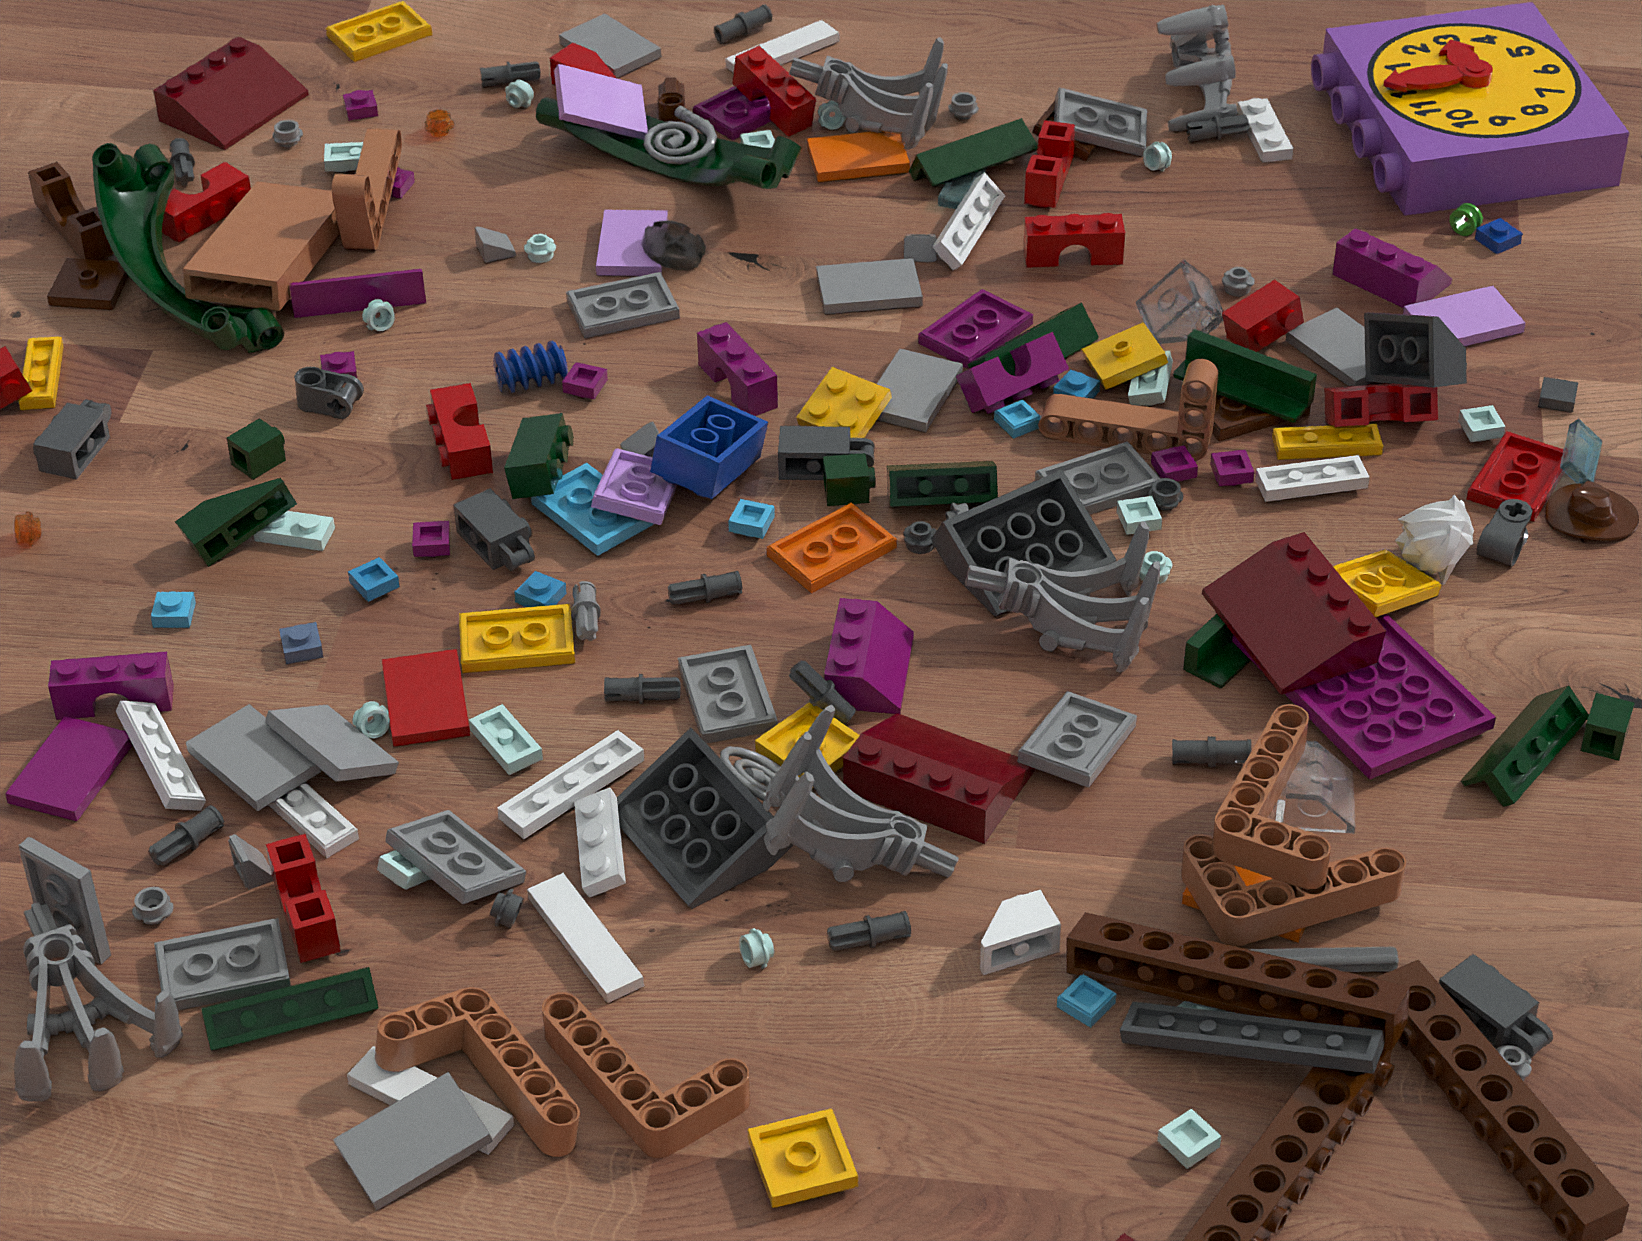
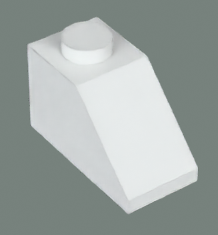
(1020, 932)

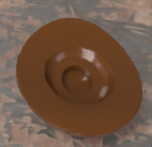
(1591, 512)

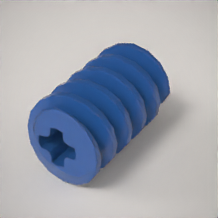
(529, 365)

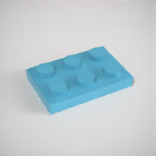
(573, 512)

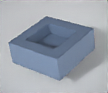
(301, 643)

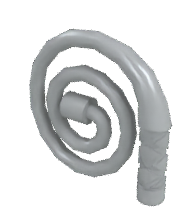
(675, 142)
(758, 769)

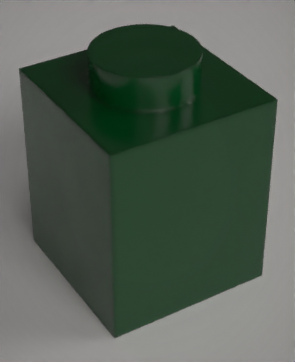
(256, 448)
(847, 479)
(1607, 726)

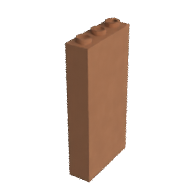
(263, 247)

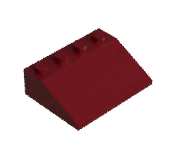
(228, 94)
(1296, 615)
(934, 776)

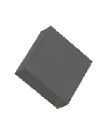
(1558, 394)

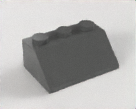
(1412, 351)

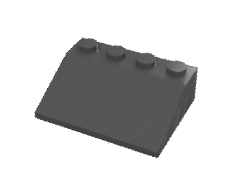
(1031, 524)
(696, 822)

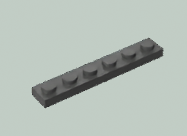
(1253, 1037)

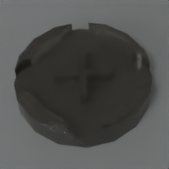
(673, 245)

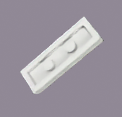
(1265, 130)
(1312, 478)
(599, 842)

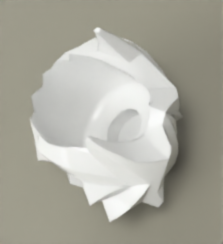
(1436, 537)

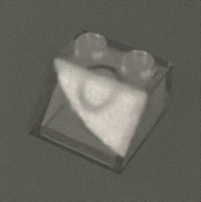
(1180, 304)
(1318, 794)

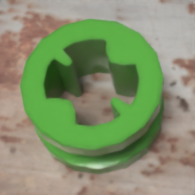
(1457, 219)

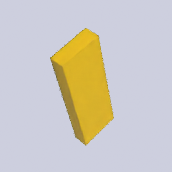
(42, 372)
(1326, 441)

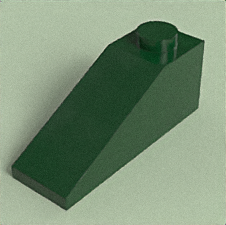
(232, 518)

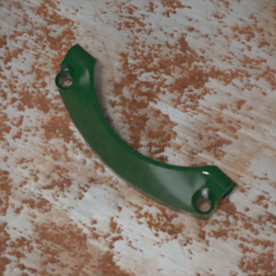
(723, 165)
(131, 208)

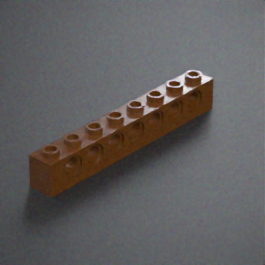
(1233, 977)
(1507, 1113)
(1290, 1153)

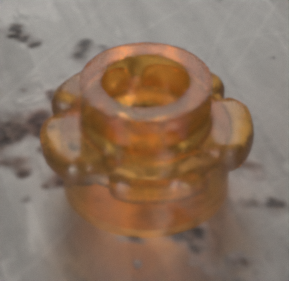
(439, 122)
(27, 528)

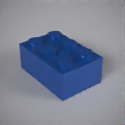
(708, 447)

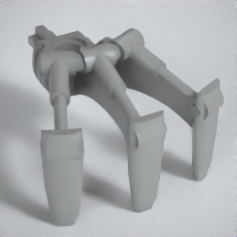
(1199, 65)
(879, 101)
(1062, 605)
(839, 825)
(104, 1057)

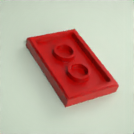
(1520, 471)
(425, 697)

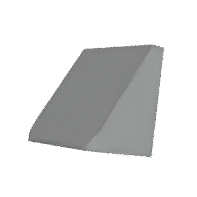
(493, 245)
(920, 247)
(642, 441)
(249, 863)

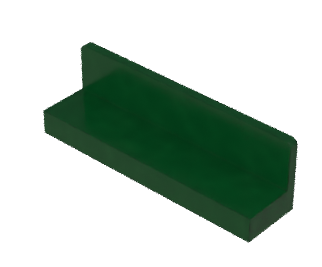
(974, 153)
(1070, 327)
(1252, 376)
(1213, 654)
(1529, 744)
(289, 1008)

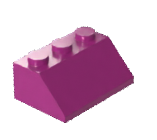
(1387, 270)
(869, 656)

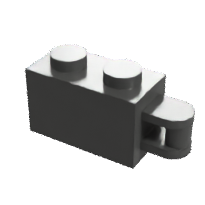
(73, 438)
(803, 450)
(494, 530)
(1497, 1006)

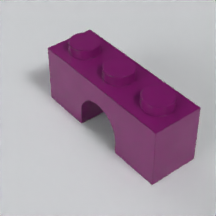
(728, 356)
(990, 383)
(138, 677)

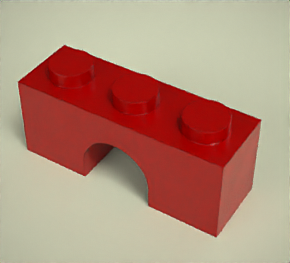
(789, 101)
(1050, 166)
(191, 213)
(1049, 235)
(1379, 402)
(458, 430)
(302, 899)

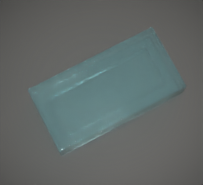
(955, 190)
(1581, 453)

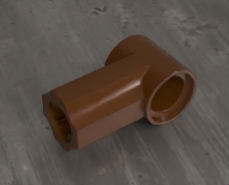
(670, 96)

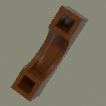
(58, 201)

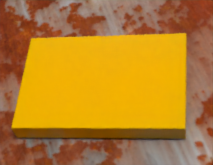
(378, 31)
(1387, 582)
(516, 638)

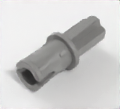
(585, 610)

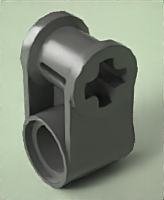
(324, 391)
(1506, 532)

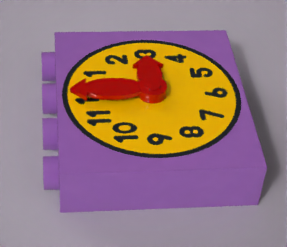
(1469, 108)

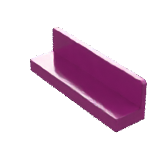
(356, 292)

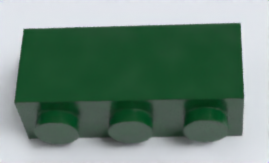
(538, 455)
(941, 483)

